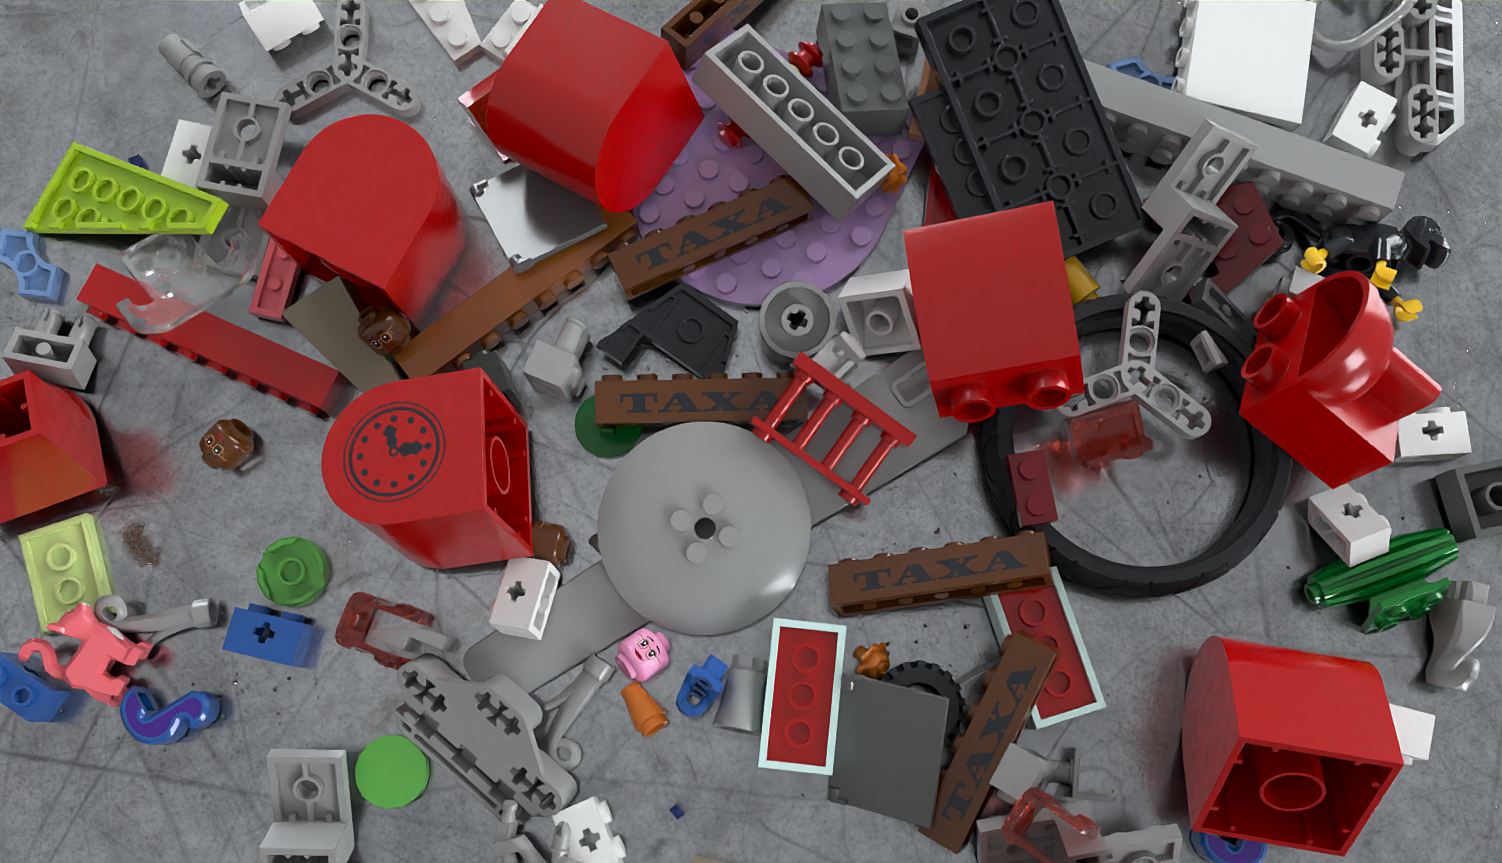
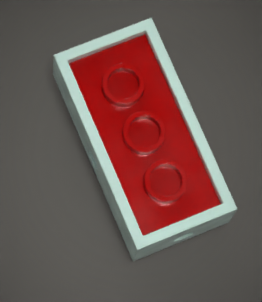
(1049, 617)
(802, 696)

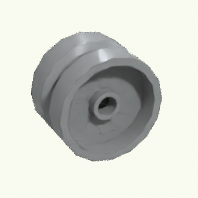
(816, 324)

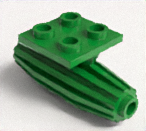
(1389, 582)

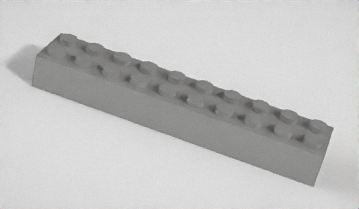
(1283, 167)

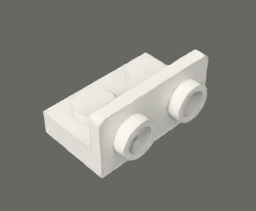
(509, 29)

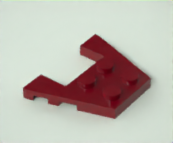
(1250, 243)

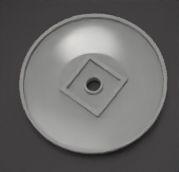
(651, 536)

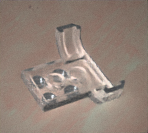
(181, 279)

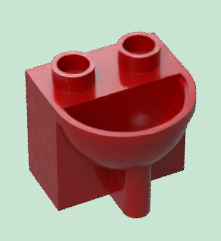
(1331, 379)
(45, 446)

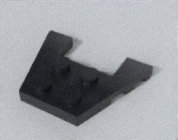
(681, 326)

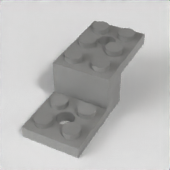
(243, 170)
(1188, 213)
(308, 823)
(1069, 845)

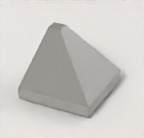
(1208, 352)

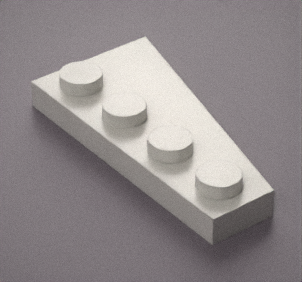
(450, 26)

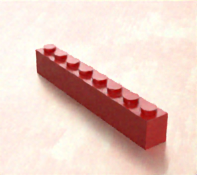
(223, 346)

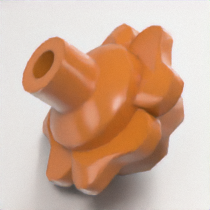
(897, 176)
(872, 661)

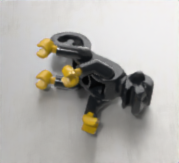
(1368, 249)

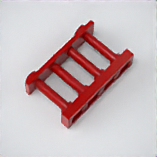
(863, 414)

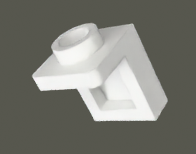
(839, 354)

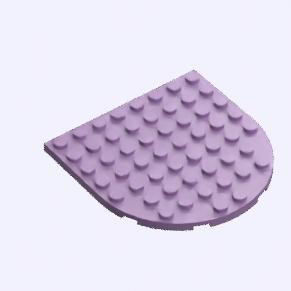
(814, 253)

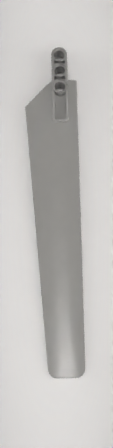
(593, 615)

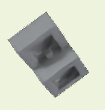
(406, 637)

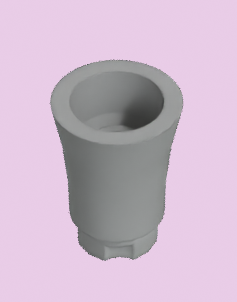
(743, 696)

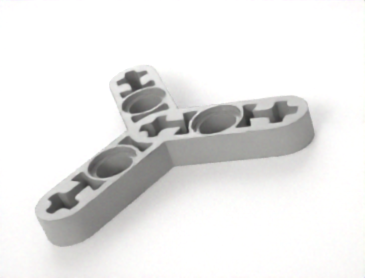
(358, 80)
(1144, 362)

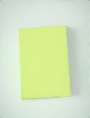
(64, 568)

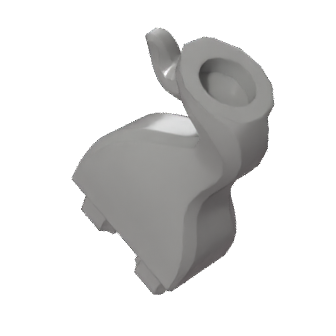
(1458, 628)

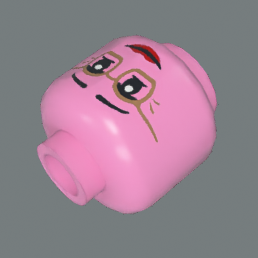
(642, 654)

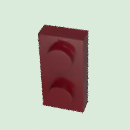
(1031, 488)

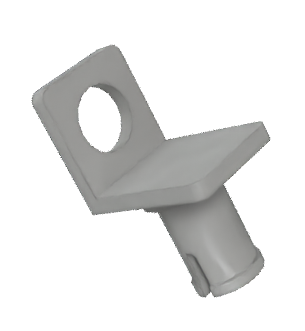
(1069, 774)

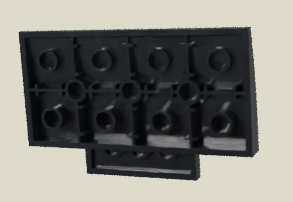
(1021, 120)

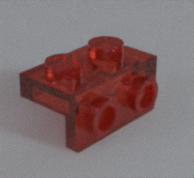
(1108, 435)

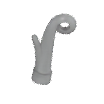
(198, 614)
(571, 702)

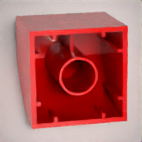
(995, 312)

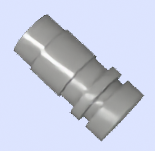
(188, 62)

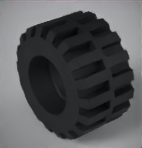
(938, 682)

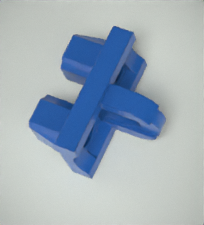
(702, 683)

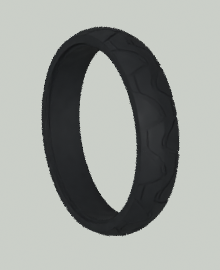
(1260, 510)

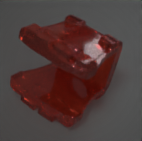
(365, 607)
(1026, 811)

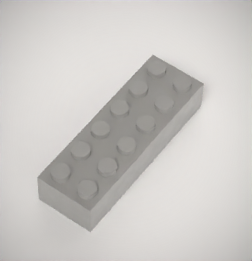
(792, 122)

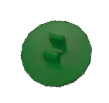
(603, 441)

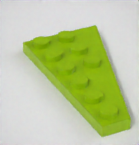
(115, 197)

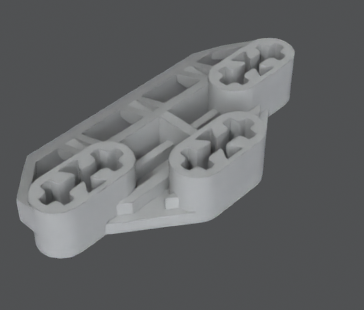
(1405, 65)
(495, 739)

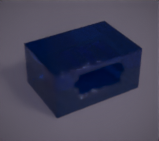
(137, 161)
(677, 811)

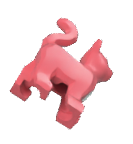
(94, 657)

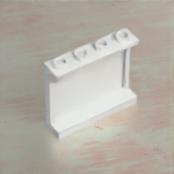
(1247, 57)

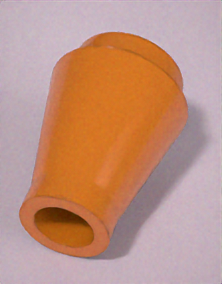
(643, 710)

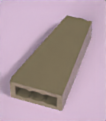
(331, 323)

